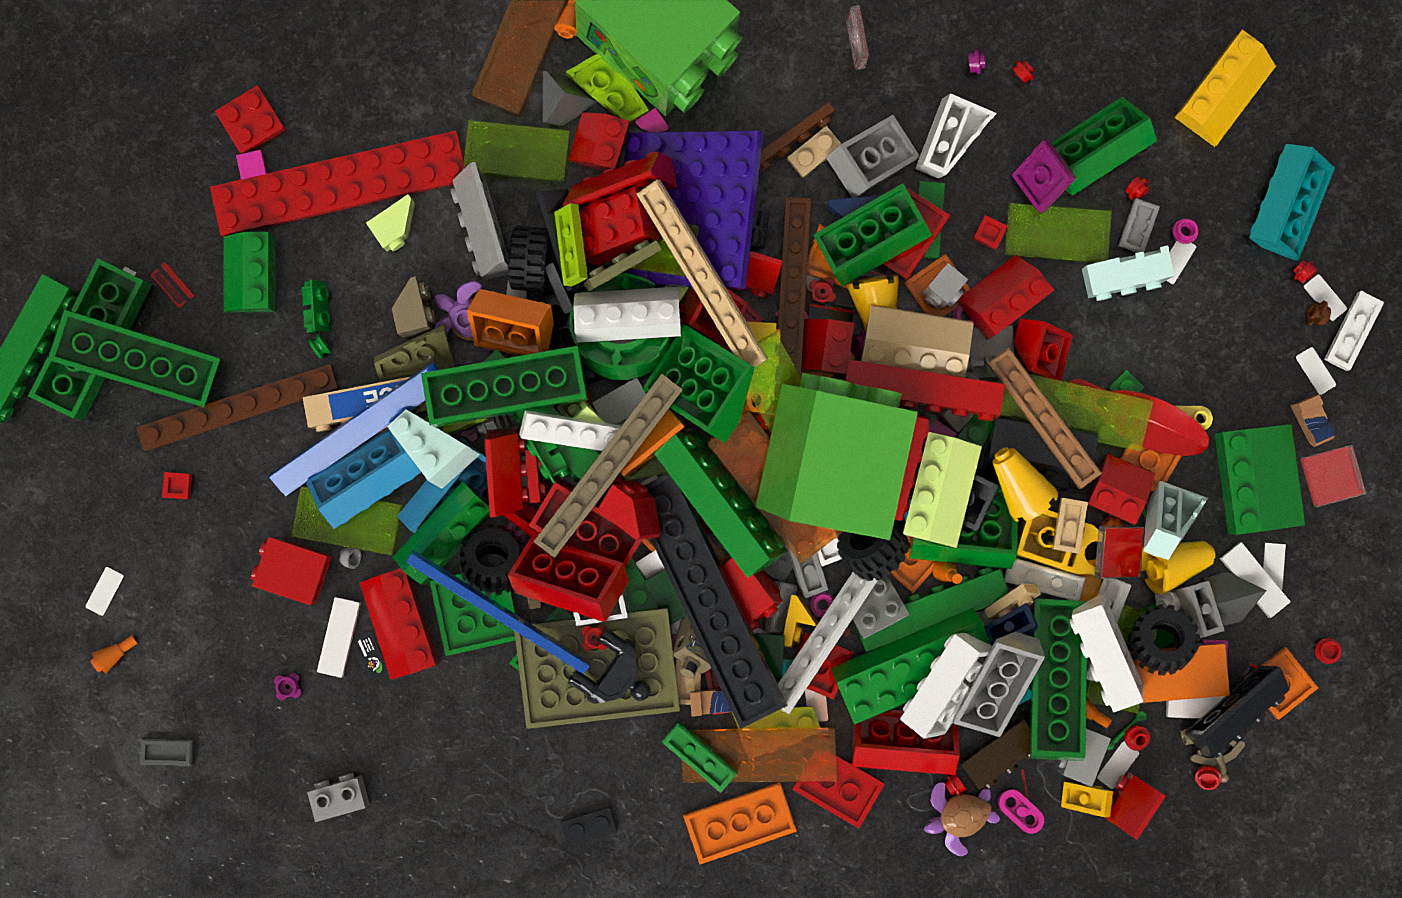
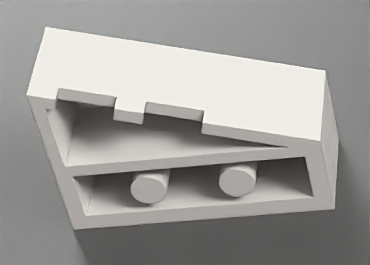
(951, 134)

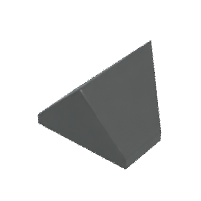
(563, 99)
(1233, 596)

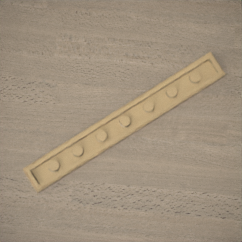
(701, 274)

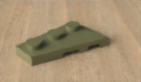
(621, 264)
(415, 355)

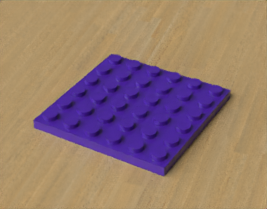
(713, 190)

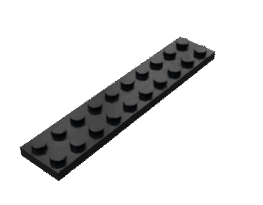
(712, 607)

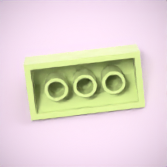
(942, 490)

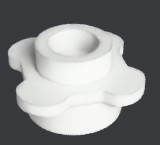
(1168, 598)

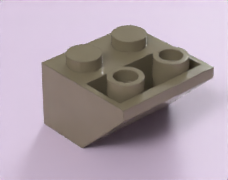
(412, 310)

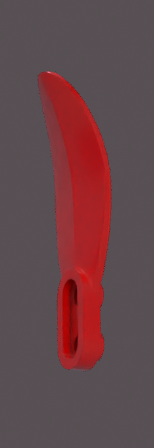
(1168, 427)

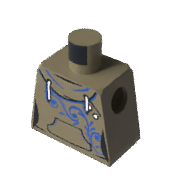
(689, 651)

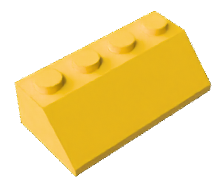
(1227, 88)

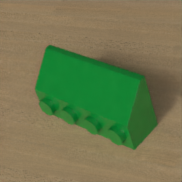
(1104, 142)
(872, 235)
(445, 530)

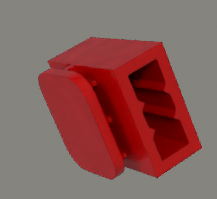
(291, 570)
(755, 594)

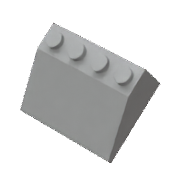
(481, 223)

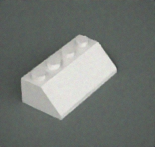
(626, 314)
(1108, 654)
(946, 686)

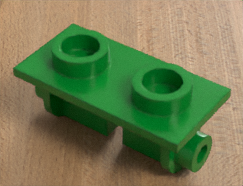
(316, 294)
(550, 465)

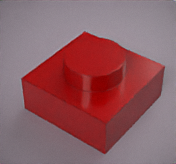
(990, 232)
(177, 485)

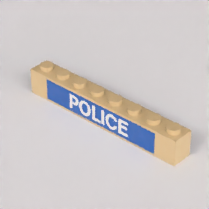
(341, 405)

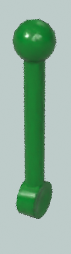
(1141, 716)

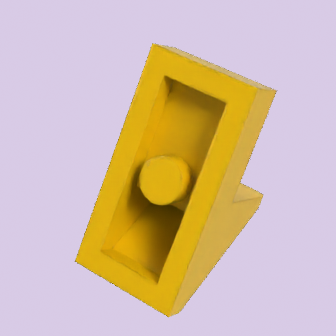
(797, 614)
(1087, 799)

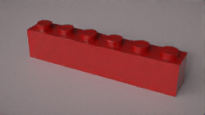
(931, 389)

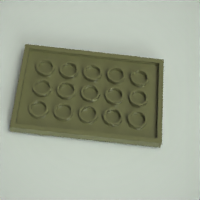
(554, 702)

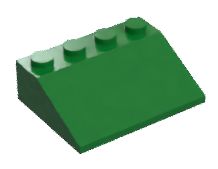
(710, 380)
(1259, 479)
(989, 546)

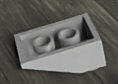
(872, 156)

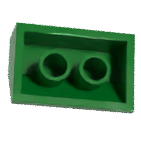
(249, 272)

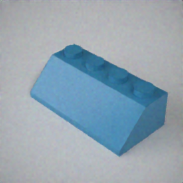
(361, 478)
(430, 496)

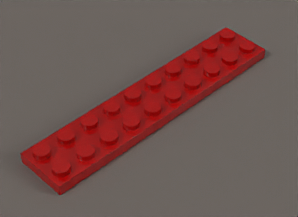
(337, 183)

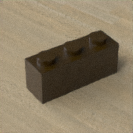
(998, 755)

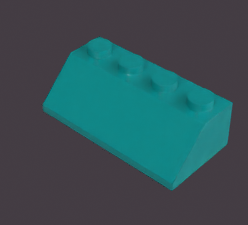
(1292, 201)

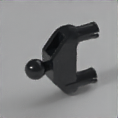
(617, 677)

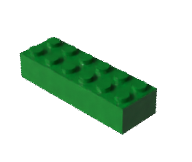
(108, 296)
(133, 358)
(504, 386)
(721, 502)
(892, 672)
(1058, 685)

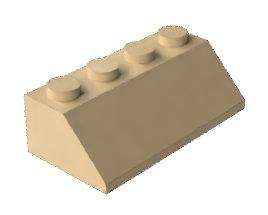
(917, 341)

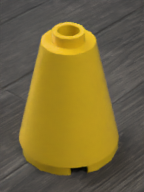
(874, 291)
(1023, 487)
(1183, 564)

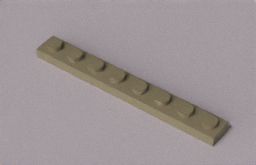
(608, 465)

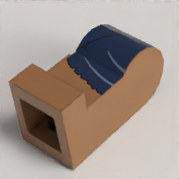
(1313, 420)
(708, 702)

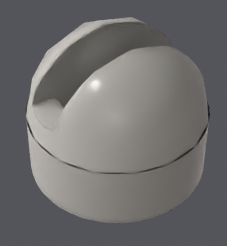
(345, 558)

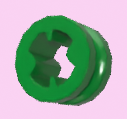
(319, 346)

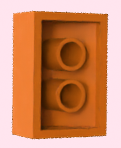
(510, 323)
(660, 434)

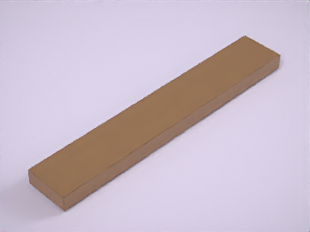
(1044, 418)

